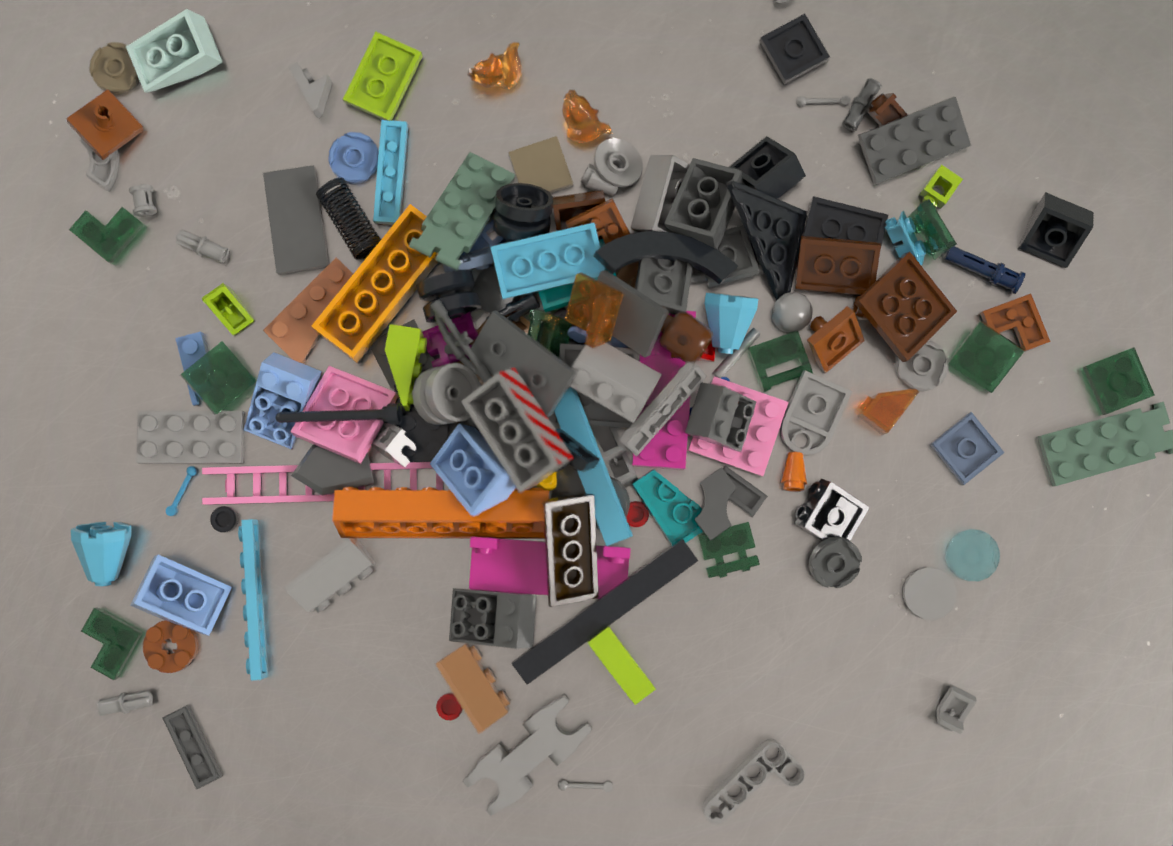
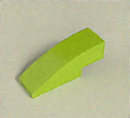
(621, 665)

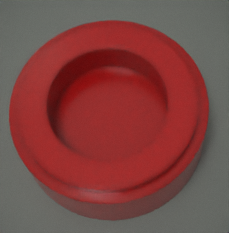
(637, 514)
(448, 707)

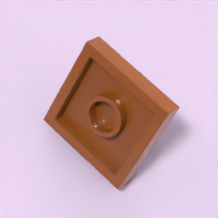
(104, 124)
(834, 338)

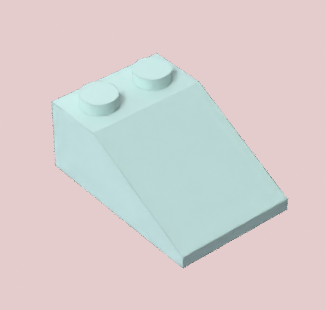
(174, 51)

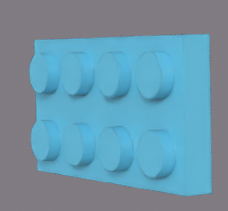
(546, 260)

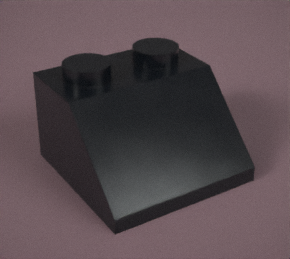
(770, 168)
(1057, 230)

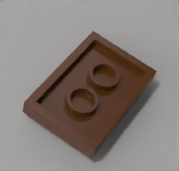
(837, 265)

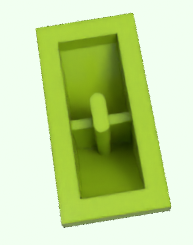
(228, 308)

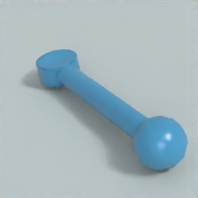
(172, 510)

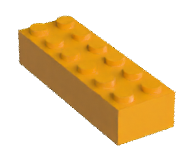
(377, 289)

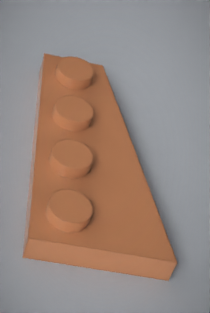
(292, 327)

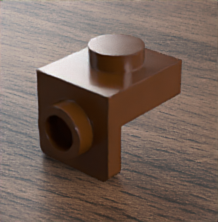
(886, 109)

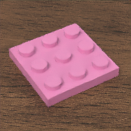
(344, 392)
(760, 434)

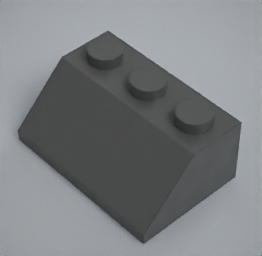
(704, 202)

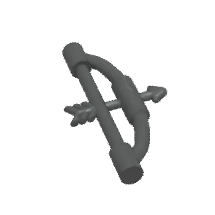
(462, 340)

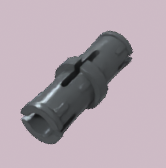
(861, 104)

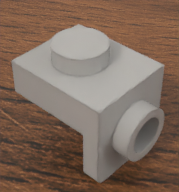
(954, 709)

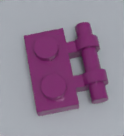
(436, 344)

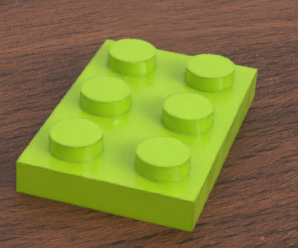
(382, 77)

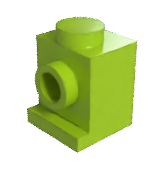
(945, 181)

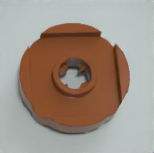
(159, 657)

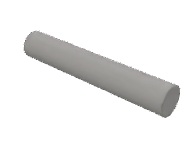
(731, 359)

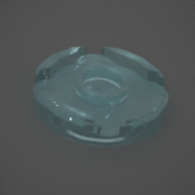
(972, 555)

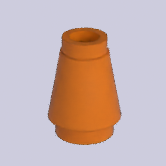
(794, 473)

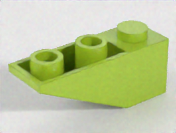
(403, 353)

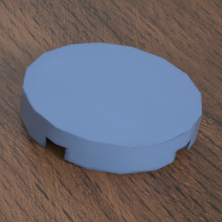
(354, 157)

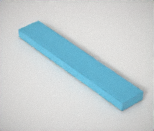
(596, 480)

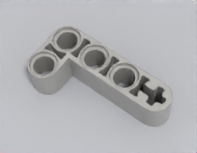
(750, 785)

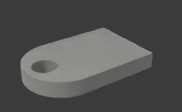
(813, 410)

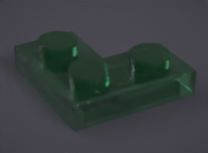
(108, 239)
(117, 639)

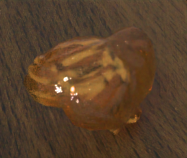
(498, 70)
(582, 119)

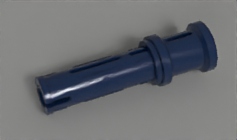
(996, 273)

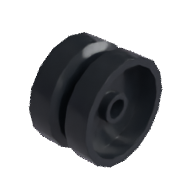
(522, 211)
(452, 291)

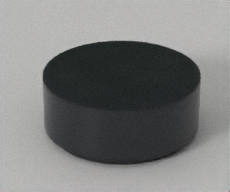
(224, 519)

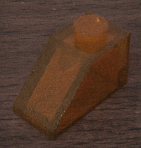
(886, 408)

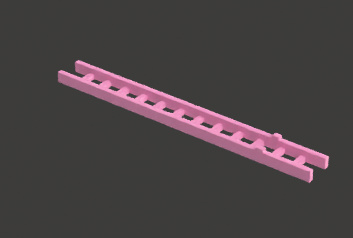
(309, 497)

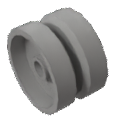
(440, 391)

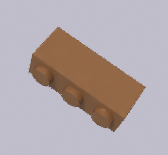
(473, 686)

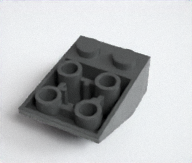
(492, 618)

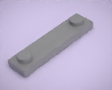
(663, 407)

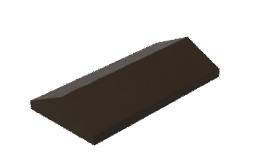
(571, 549)

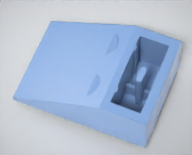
(280, 387)

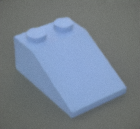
(180, 595)

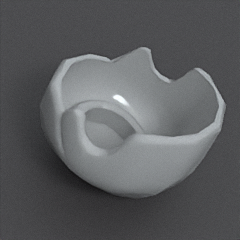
(792, 312)

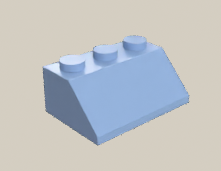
(472, 470)

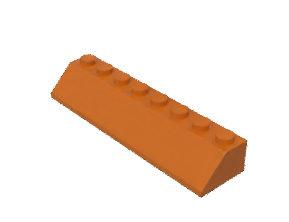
(435, 514)

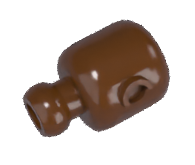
(685, 337)

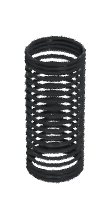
(338, 196)

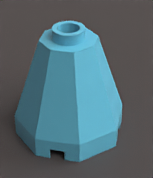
(729, 319)
(101, 549)

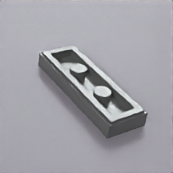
(192, 747)

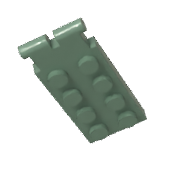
(462, 210)
(1106, 444)

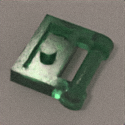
(553, 333)
(777, 352)

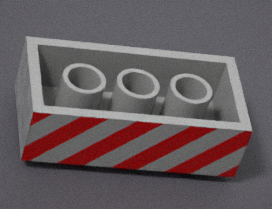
(517, 429)

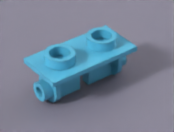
(904, 230)

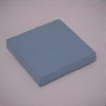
(966, 448)

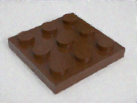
(905, 307)

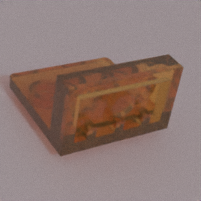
(593, 309)

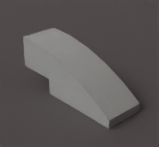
(614, 454)

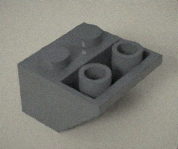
(720, 416)

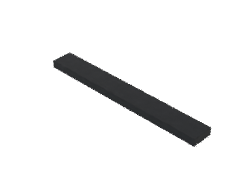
(604, 611)

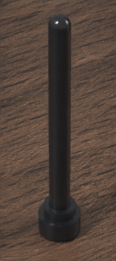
(391, 414)

